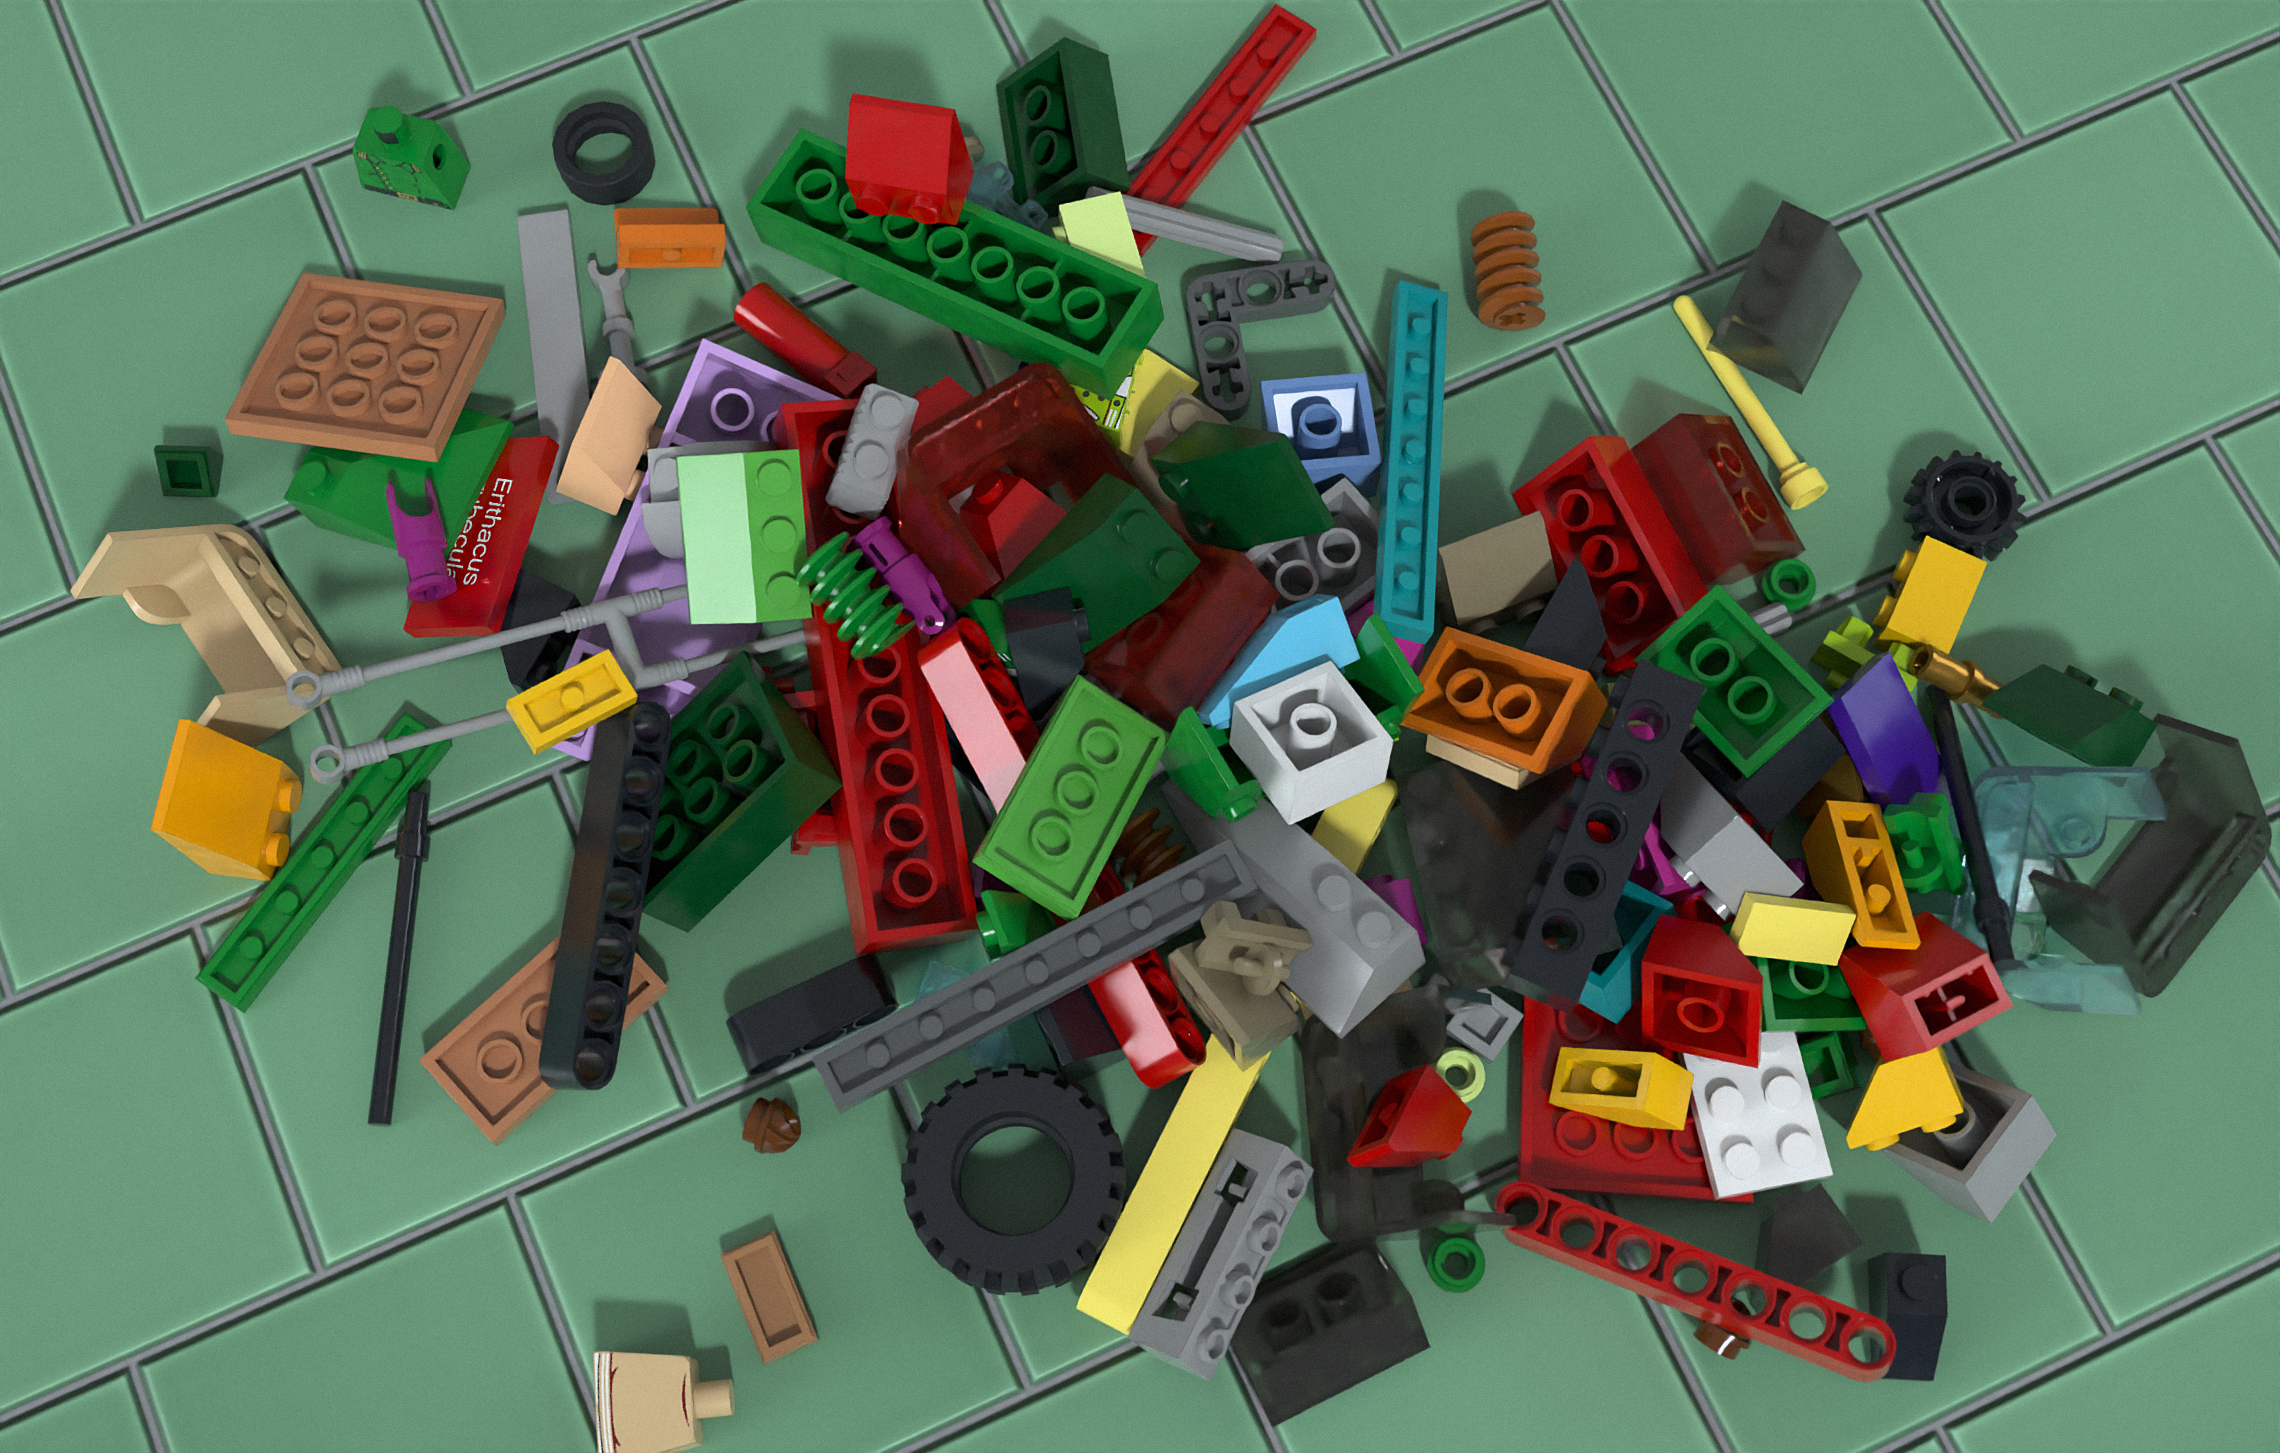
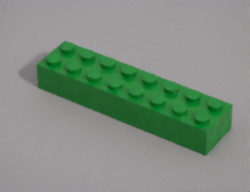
(974, 276)

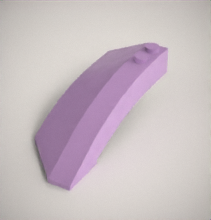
(720, 401)

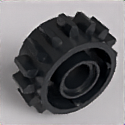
(1979, 486)

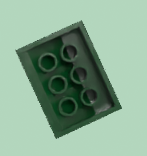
(732, 791)

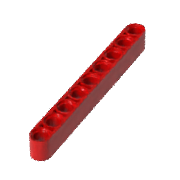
(998, 741)

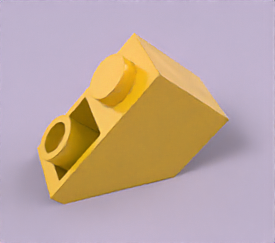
(1904, 1097)

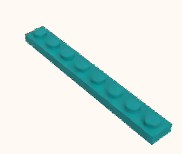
(1411, 463)

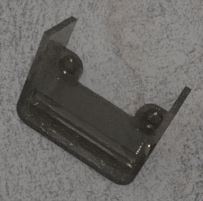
(2176, 870)
(1340, 1092)

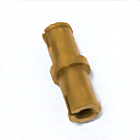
(1961, 680)

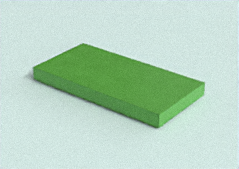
(1072, 799)

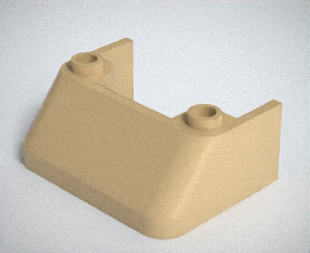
(231, 610)

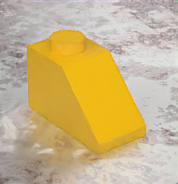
(1623, 1087)

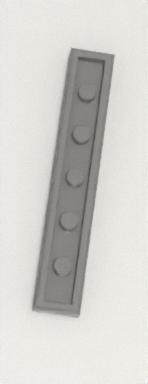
(555, 332)

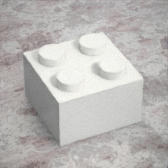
(1310, 742)

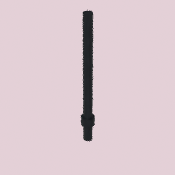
(411, 850)
(1989, 911)

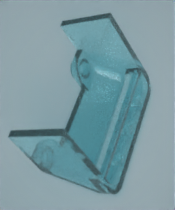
(2027, 824)

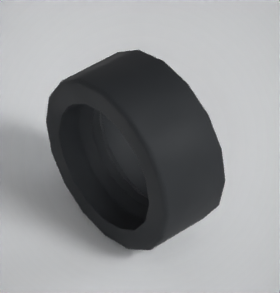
(595, 120)

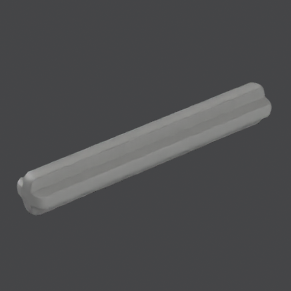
(1199, 230)

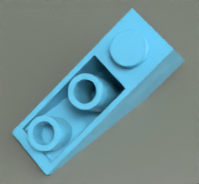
(1280, 649)

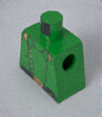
(409, 158)

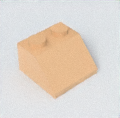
(611, 441)

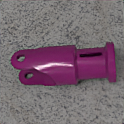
(422, 546)
(906, 575)

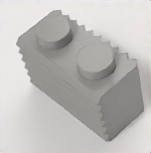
(870, 451)

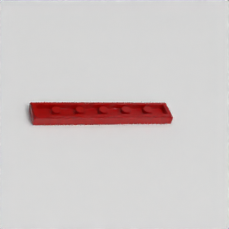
(1221, 113)

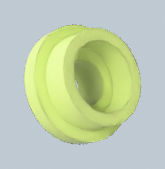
(1469, 1064)

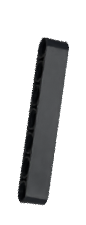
(615, 858)

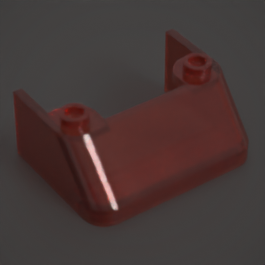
(1022, 422)

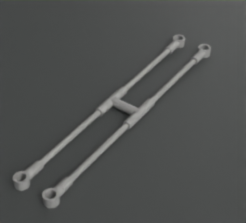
(611, 612)

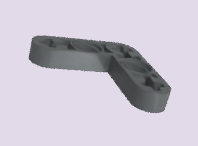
(1236, 308)

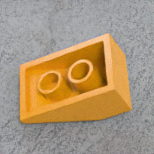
(226, 804)

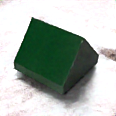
(189, 470)

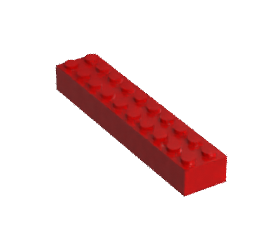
(883, 734)

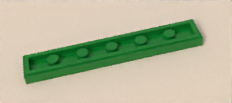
(318, 869)

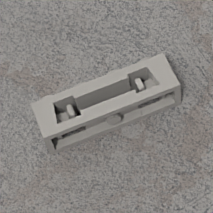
(1222, 1254)

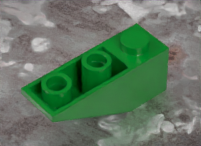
(1011, 922)

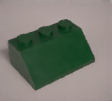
(1062, 127)

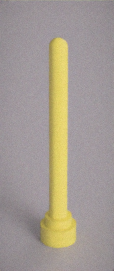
(1799, 482)

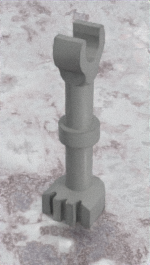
(617, 328)

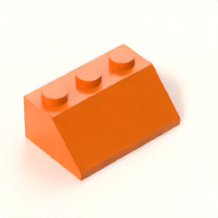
(1506, 702)

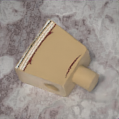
(654, 1402)

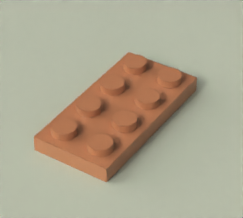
(494, 1053)

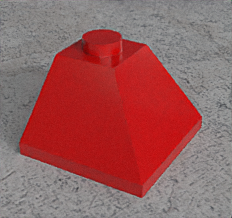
(1008, 520)

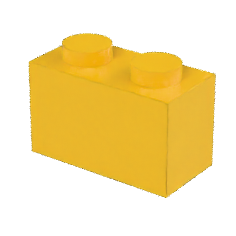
(1930, 598)

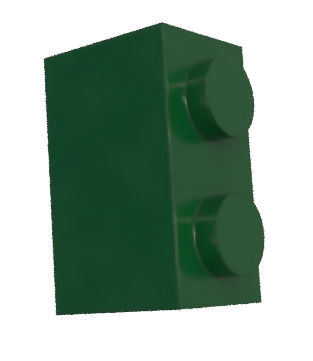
(2075, 716)

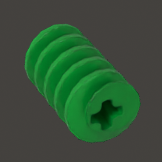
(852, 598)

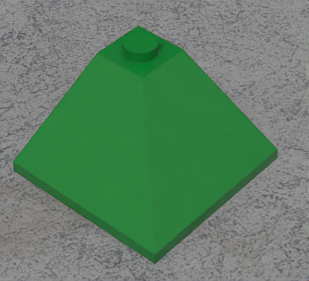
(348, 488)

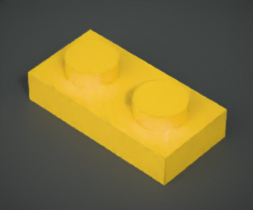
(571, 701)

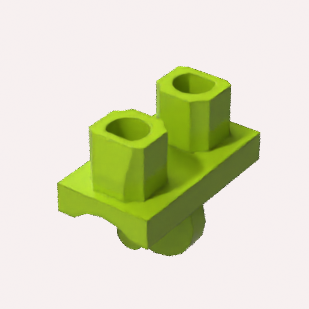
(1844, 653)

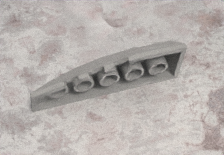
(1358, 940)

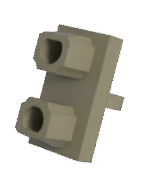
(1251, 948)

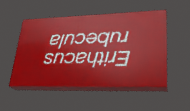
(490, 545)

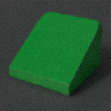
(1830, 1065)

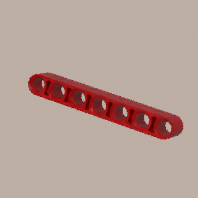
(1711, 1302)

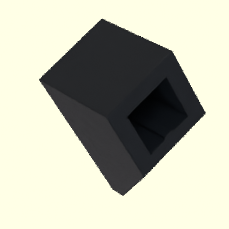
(535, 659)

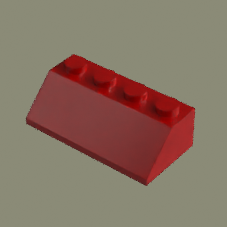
(1612, 522)

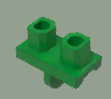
(1925, 845)

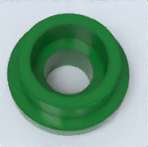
(1795, 572)
(1473, 1258)

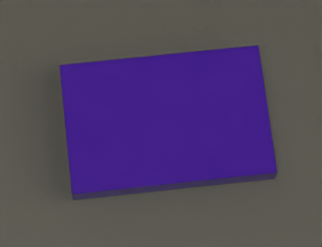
(1886, 735)

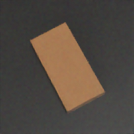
(769, 1297)

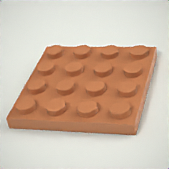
(367, 367)

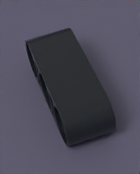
(812, 1014)

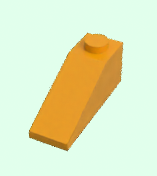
(1857, 867)

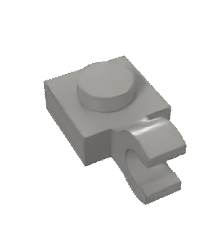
(1482, 1029)

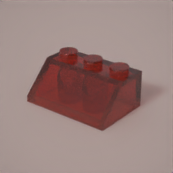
(1716, 497)
(1189, 639)

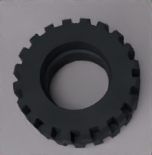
(997, 1102)

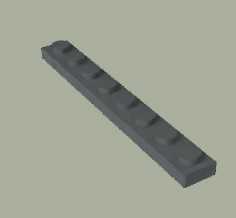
(1032, 976)

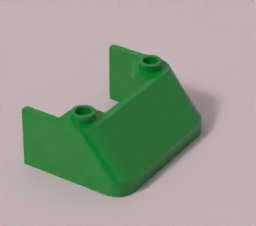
(1218, 780)

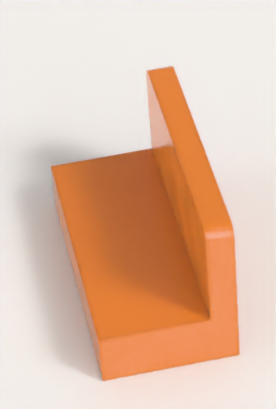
(669, 238)

